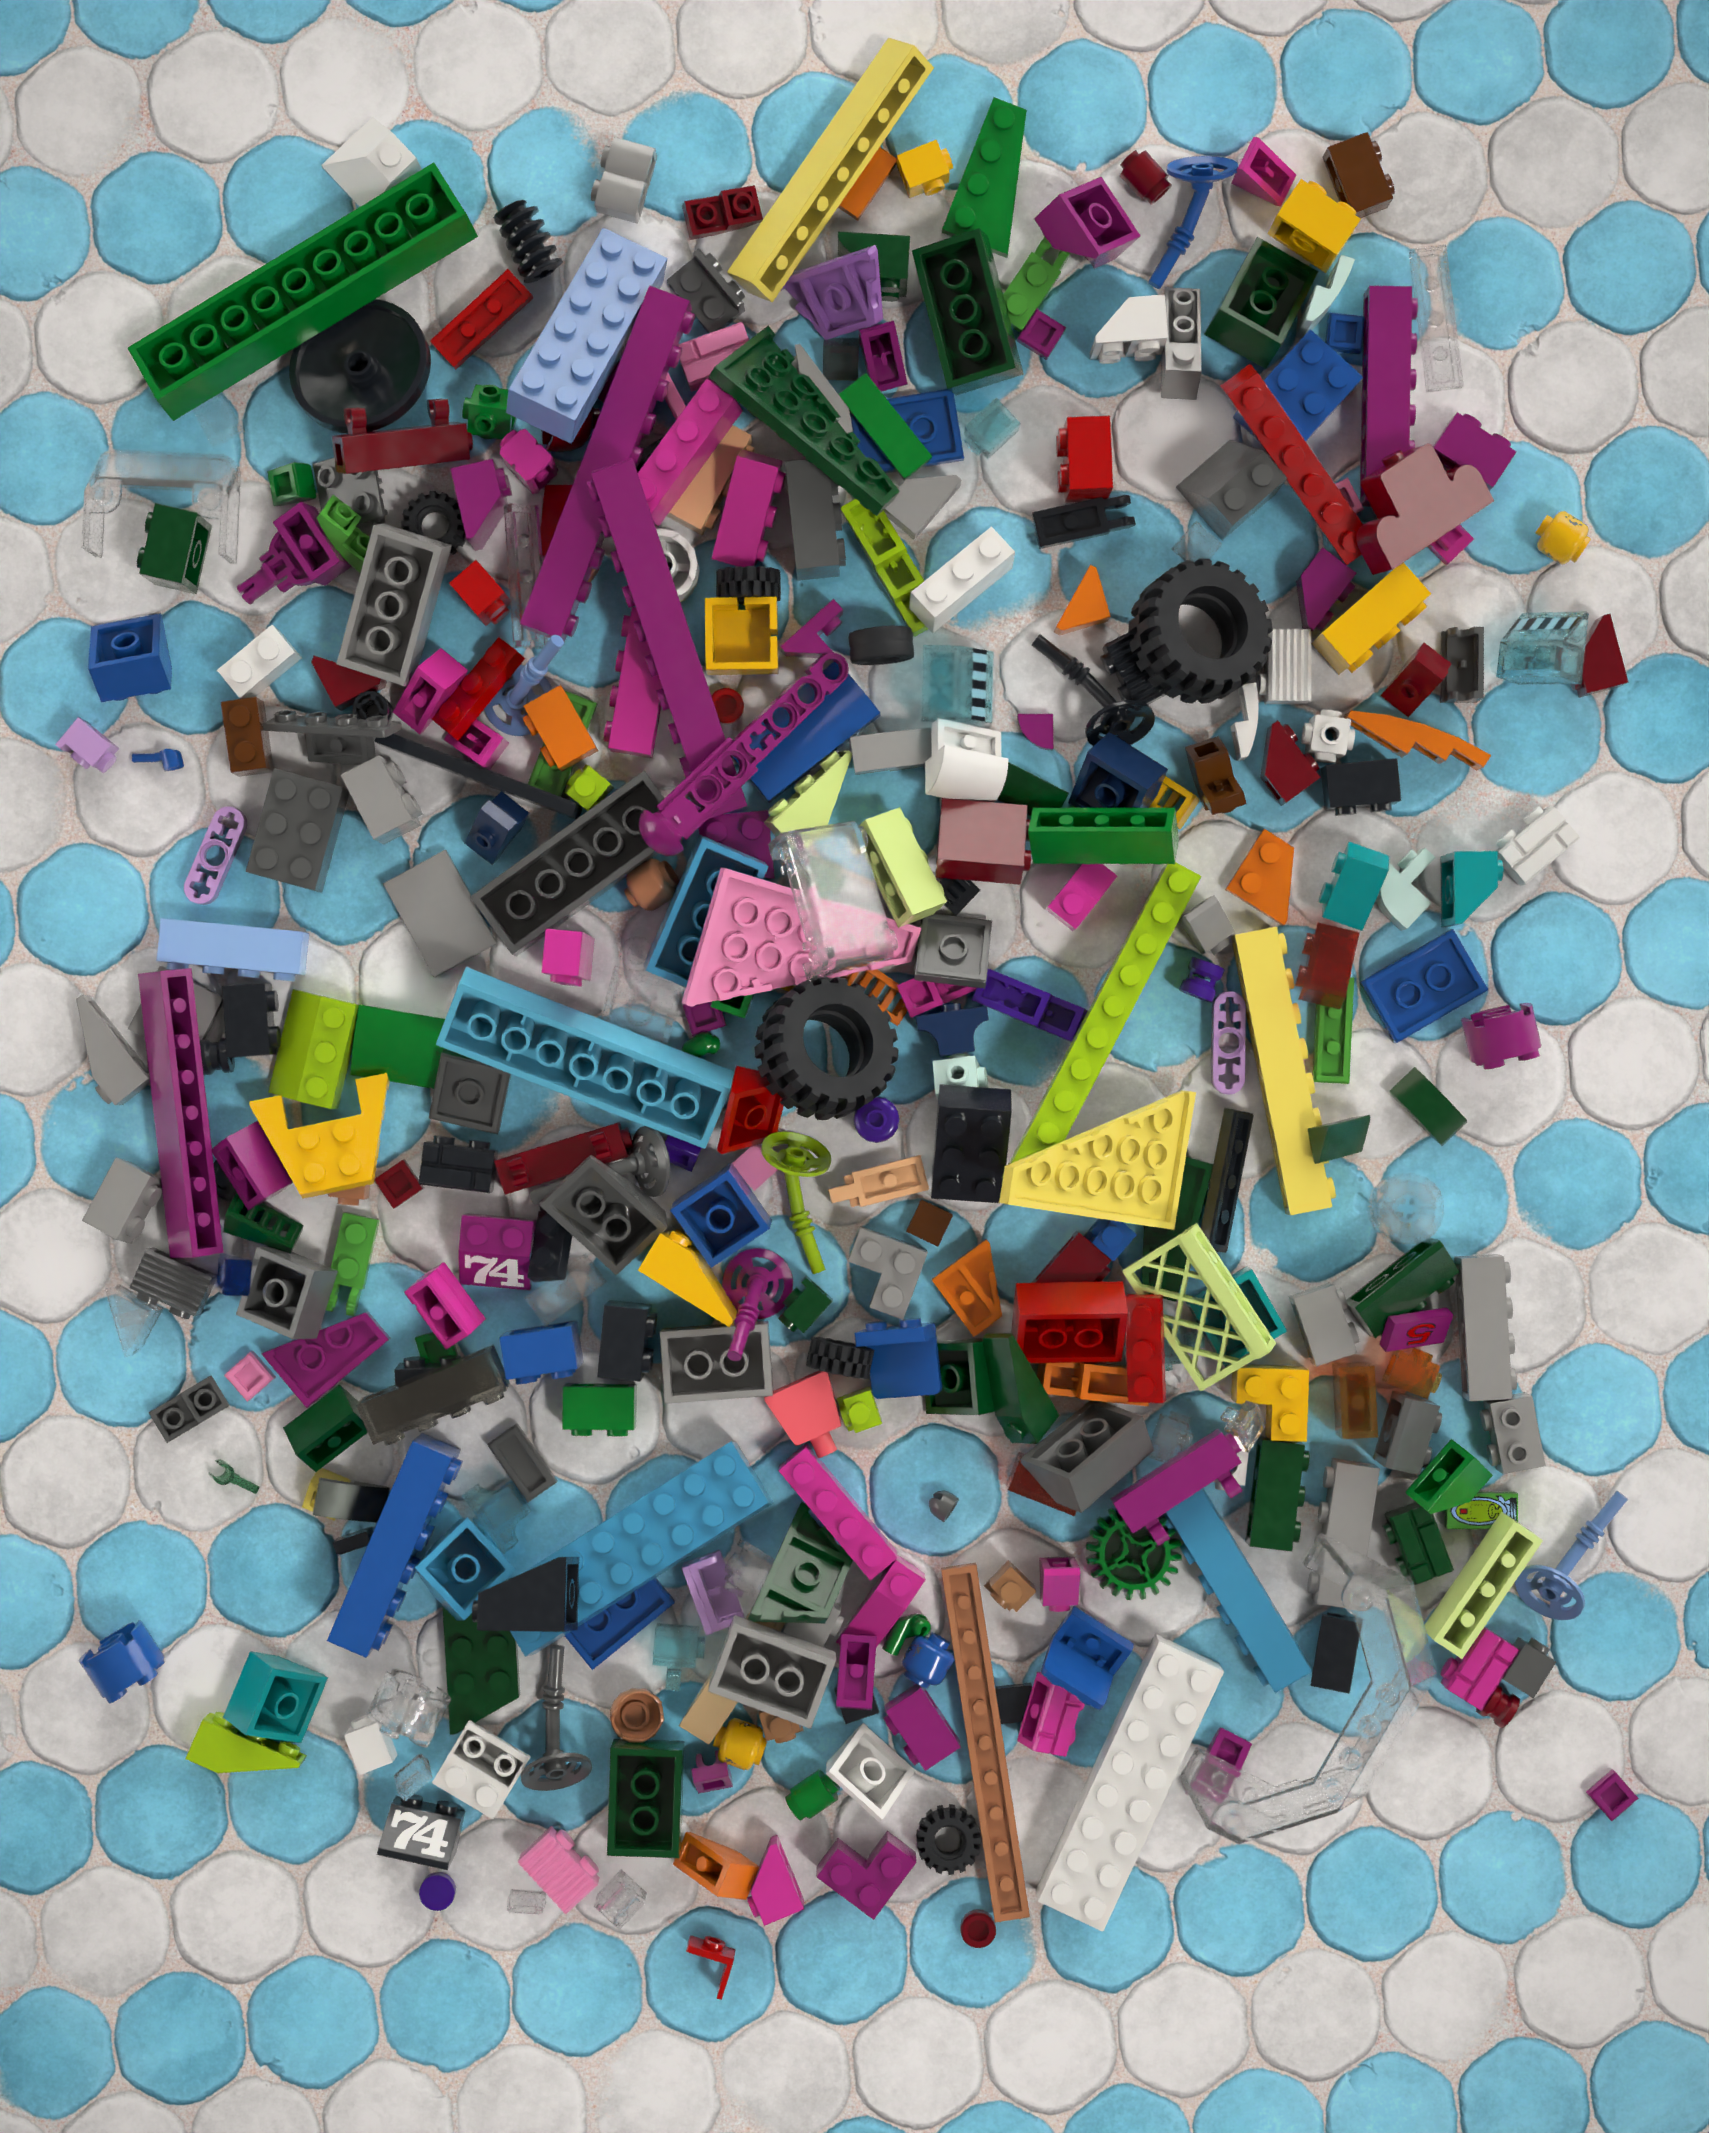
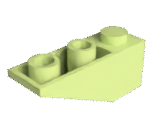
(813, 797)

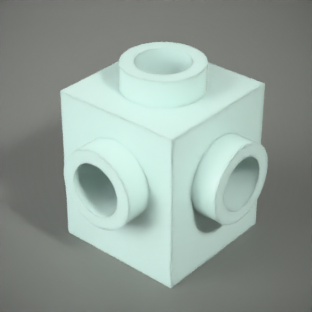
(960, 1071)

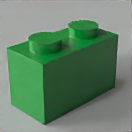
(599, 1408)

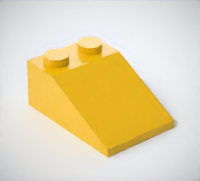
(685, 1272)

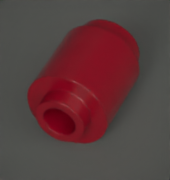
(1145, 176)

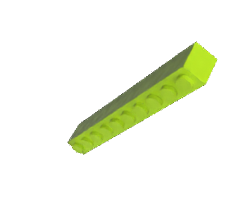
(1109, 1010)

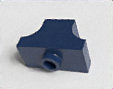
(496, 827)
(953, 1027)

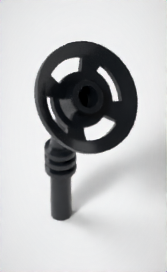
(1115, 714)

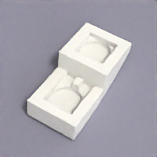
(1245, 731)

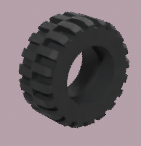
(1234, 610)
(859, 1024)

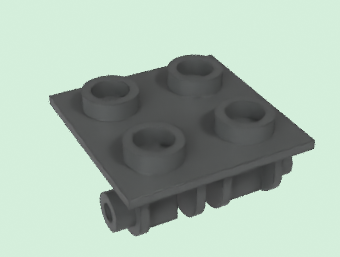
(357, 490)

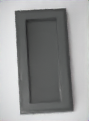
(522, 1462)

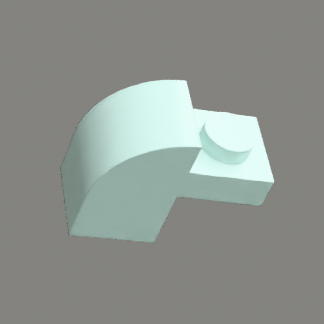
(1397, 896)

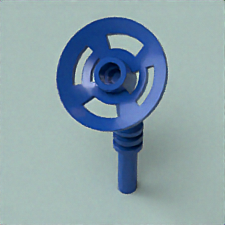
(1201, 174)

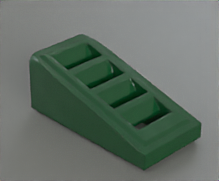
(242, 1223)

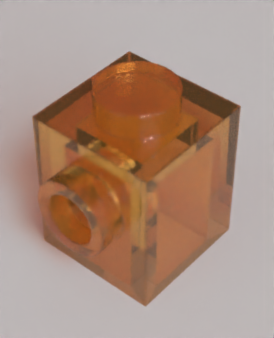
(1413, 1372)

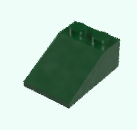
(1261, 303)

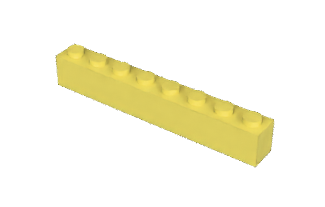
(830, 169)
(1281, 1068)

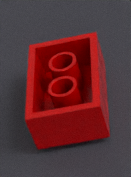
(1070, 1321)

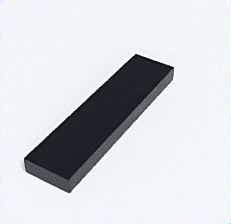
(1226, 1177)

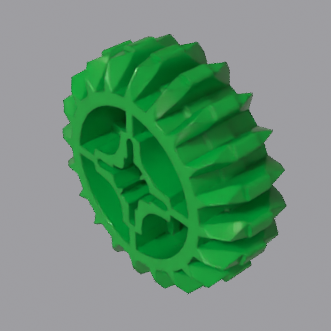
(1118, 1558)

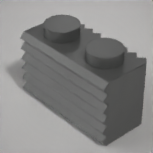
(173, 1283)

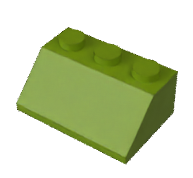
(314, 1049)

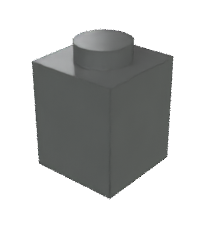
(1529, 1666)

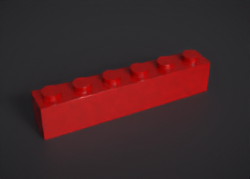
(1295, 460)

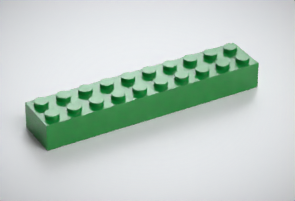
(302, 292)

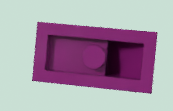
(806, 640)
(856, 1672)

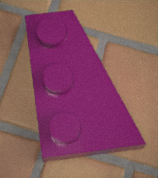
(318, 1364)

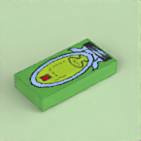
(1482, 1510)

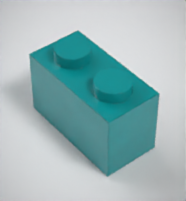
(1354, 886)

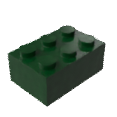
(645, 1798)

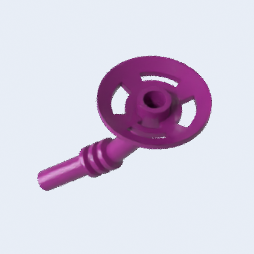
(754, 1293)

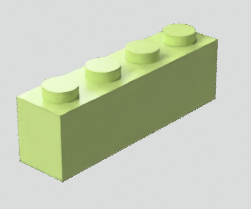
(1482, 1585)

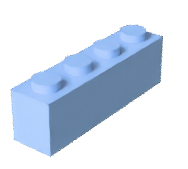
(232, 947)

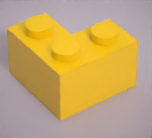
(1284, 1393)

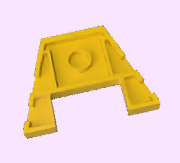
(333, 1152)

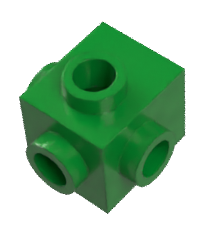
(488, 413)

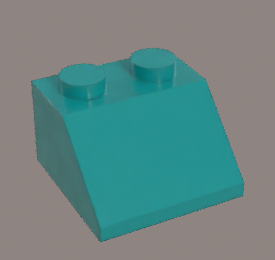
(1467, 882)
(274, 1698)

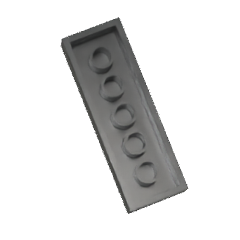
(570, 867)

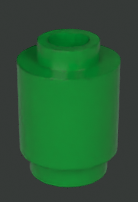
(812, 1795)

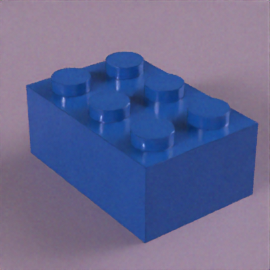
(1310, 384)

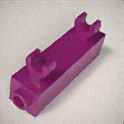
(1178, 1480)

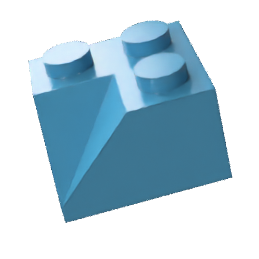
(461, 1567)

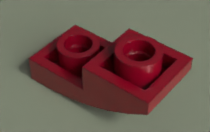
(722, 213)

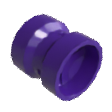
(1199, 987)

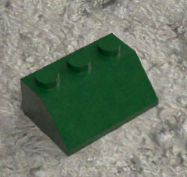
(1403, 1286)

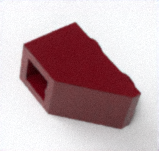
(1284, 766)

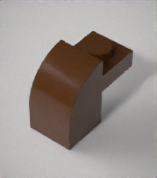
(1214, 776)

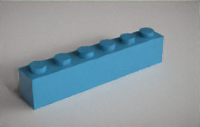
(1239, 1592)

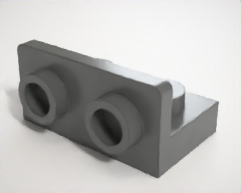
(710, 295)

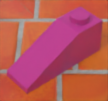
(886, 1600)

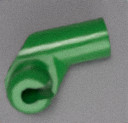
(702, 1044)

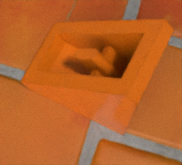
(1086, 607)

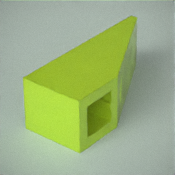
(227, 1750)

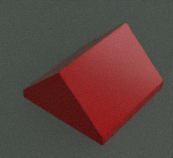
(750, 1112)

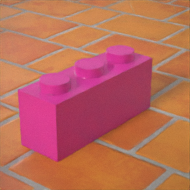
(748, 509)

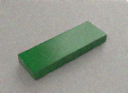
(885, 427)

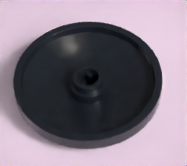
(363, 361)

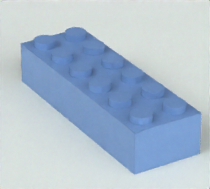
(585, 336)

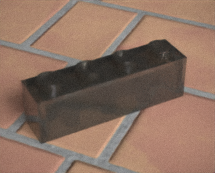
(433, 1395)

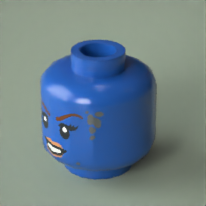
(928, 1660)

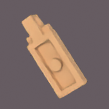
(882, 1183)

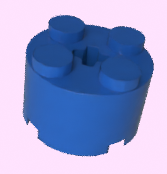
(122, 1660)

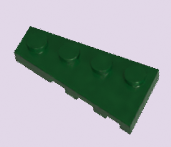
(1191, 1202)

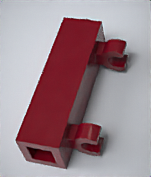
(401, 446)
(562, 1157)

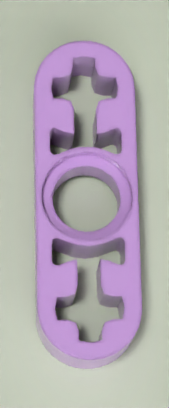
(213, 883)
(1220, 1016)

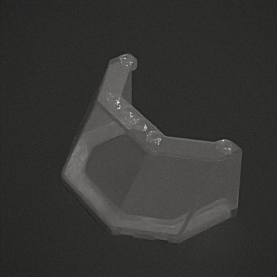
(1400, 1675)

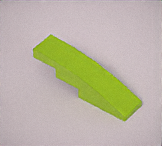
(887, 558)

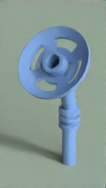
(522, 693)
(1557, 1579)

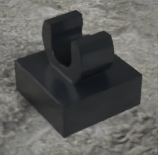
(958, 893)

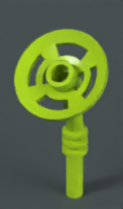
(794, 1163)

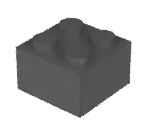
(287, 1293)

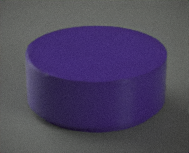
(437, 1891)

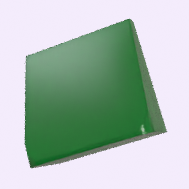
(292, 484)

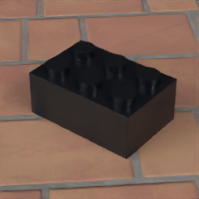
(970, 1143)

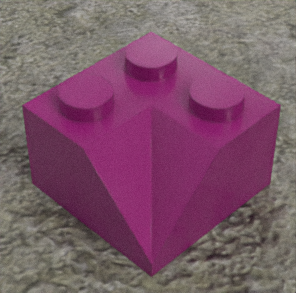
(1088, 223)

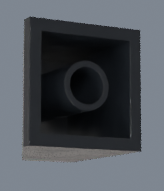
(532, 1601)

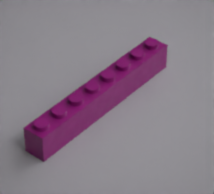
(180, 1113)

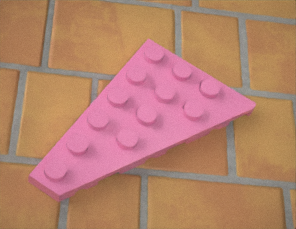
(757, 939)

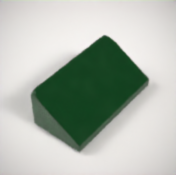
(1030, 790)
(1338, 1138)

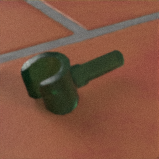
(231, 1477)

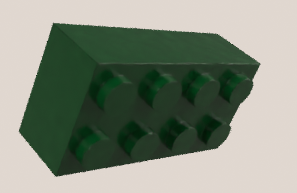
(967, 312)

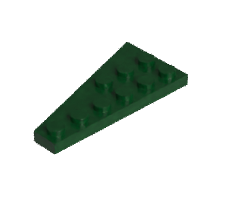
(799, 413)

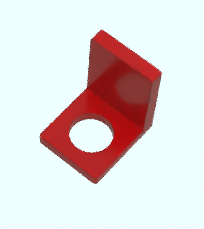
(713, 1949)

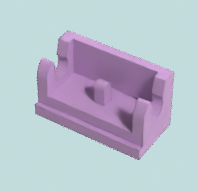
(713, 1602)

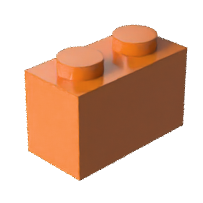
(560, 729)

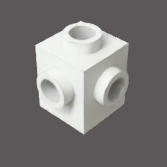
(1316, 742)

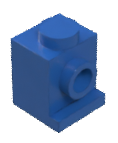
(1110, 1237)

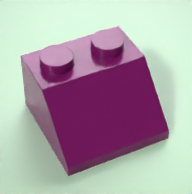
(481, 499)

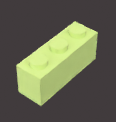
(901, 868)

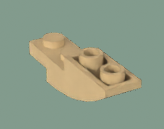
(710, 1710)

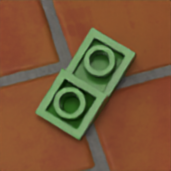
(340, 527)

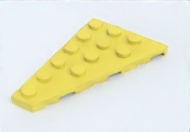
(1114, 1171)

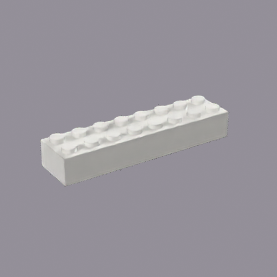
(1129, 1782)

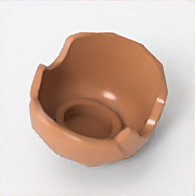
(636, 1715)

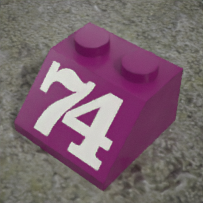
(495, 1251)

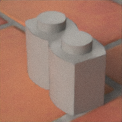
(624, 180)

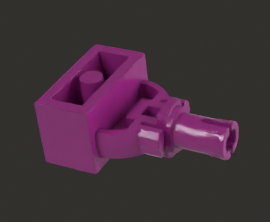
(296, 556)

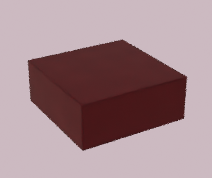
(398, 1183)

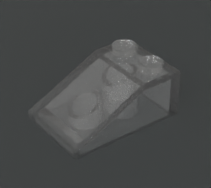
(642, 1004)

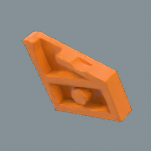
(1265, 877)
(972, 1288)

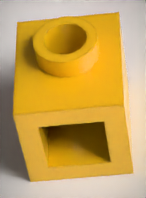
(924, 169)

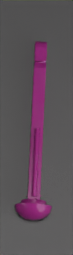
(679, 815)

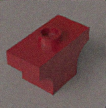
(1416, 679)

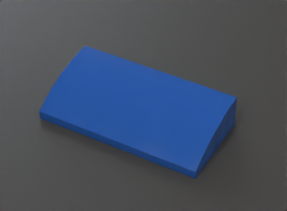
(820, 733)

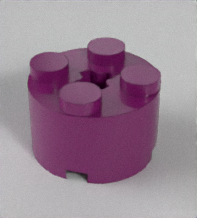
(1501, 1035)

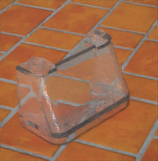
(835, 897)

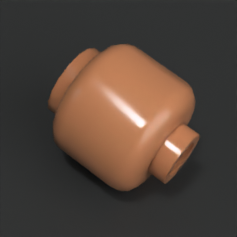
(651, 884)

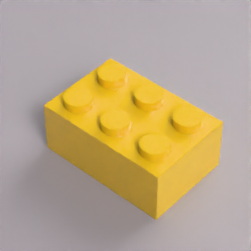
(1372, 620)

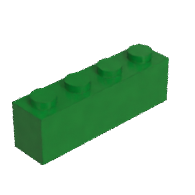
(1103, 835)

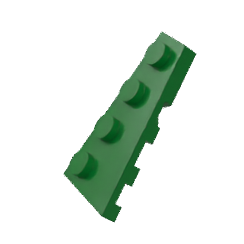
(990, 179)

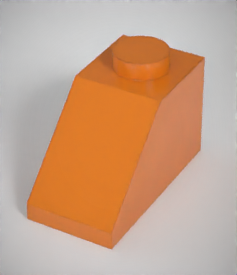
(716, 1867)

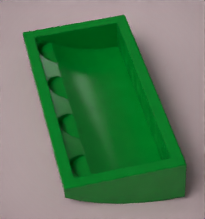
(396, 1045)

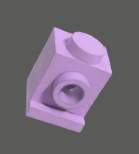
(89, 746)

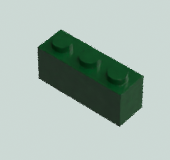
(1276, 1494)

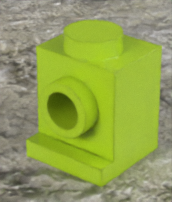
(588, 787)
(859, 1410)

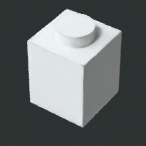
(368, 1745)

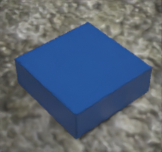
(1345, 333)

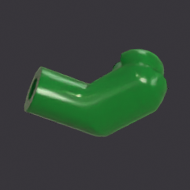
(905, 1628)

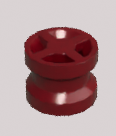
(1500, 1707)

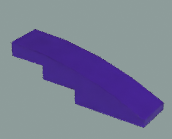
(1030, 1005)

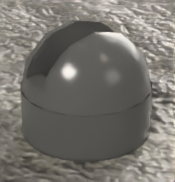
(942, 1504)

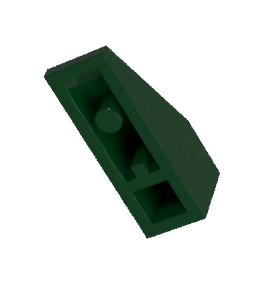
(1016, 1391)

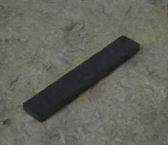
(481, 775)

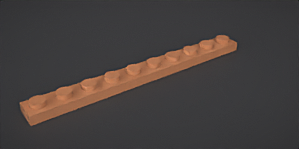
(985, 1742)

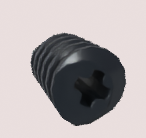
(526, 241)

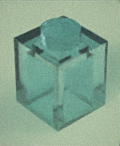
(990, 429)

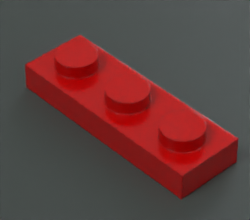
(481, 319)
(478, 688)
(1145, 1349)

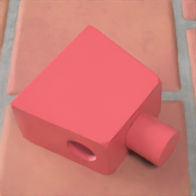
(808, 1411)

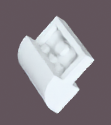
(965, 762)

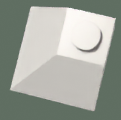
(371, 163)

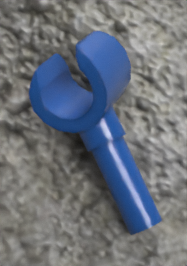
(170, 759)

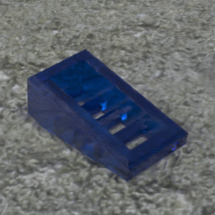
(233, 1275)

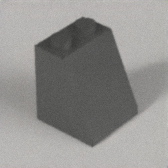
(1231, 486)

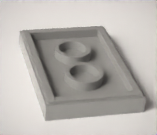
(440, 913)

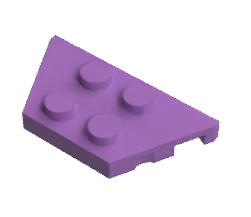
(839, 293)

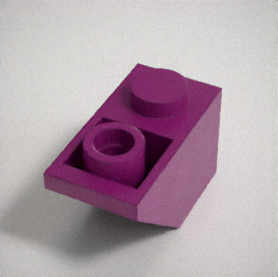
(1320, 586)

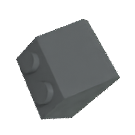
(1407, 1433)

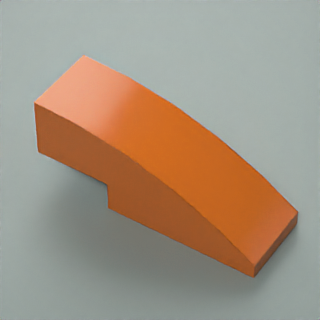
(1086, 1381)

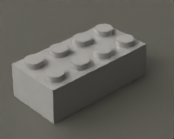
(393, 604)

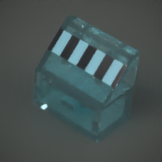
(1544, 648)
(956, 684)

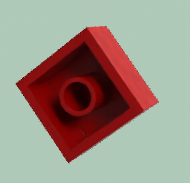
(1086, 458)

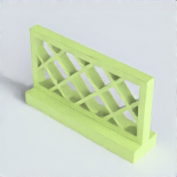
(1226, 1294)

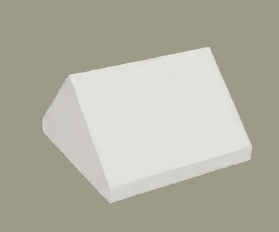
(869, 1771)

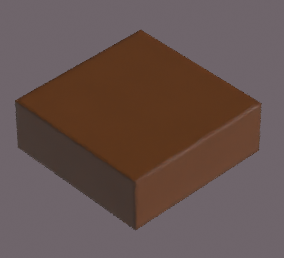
(929, 1223)

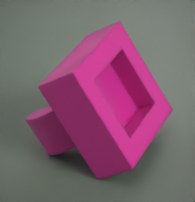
(1451, 544)

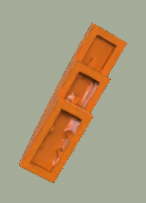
(1402, 735)

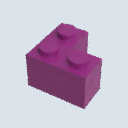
(868, 1880)

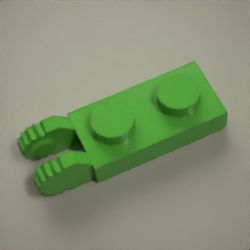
(1032, 285)
(352, 1258)

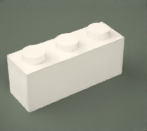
(962, 579)

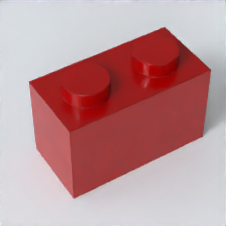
(481, 594)

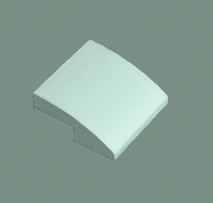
(1322, 297)

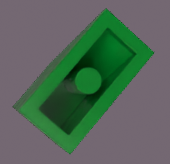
(1449, 1480)

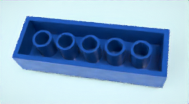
(393, 1546)

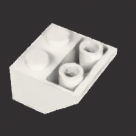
(1133, 331)
(481, 1769)

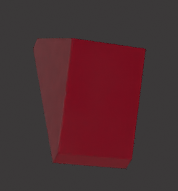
(344, 683)

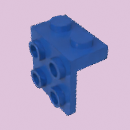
(903, 1358)
(1085, 1657)

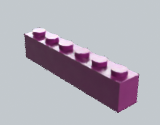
(1387, 376)

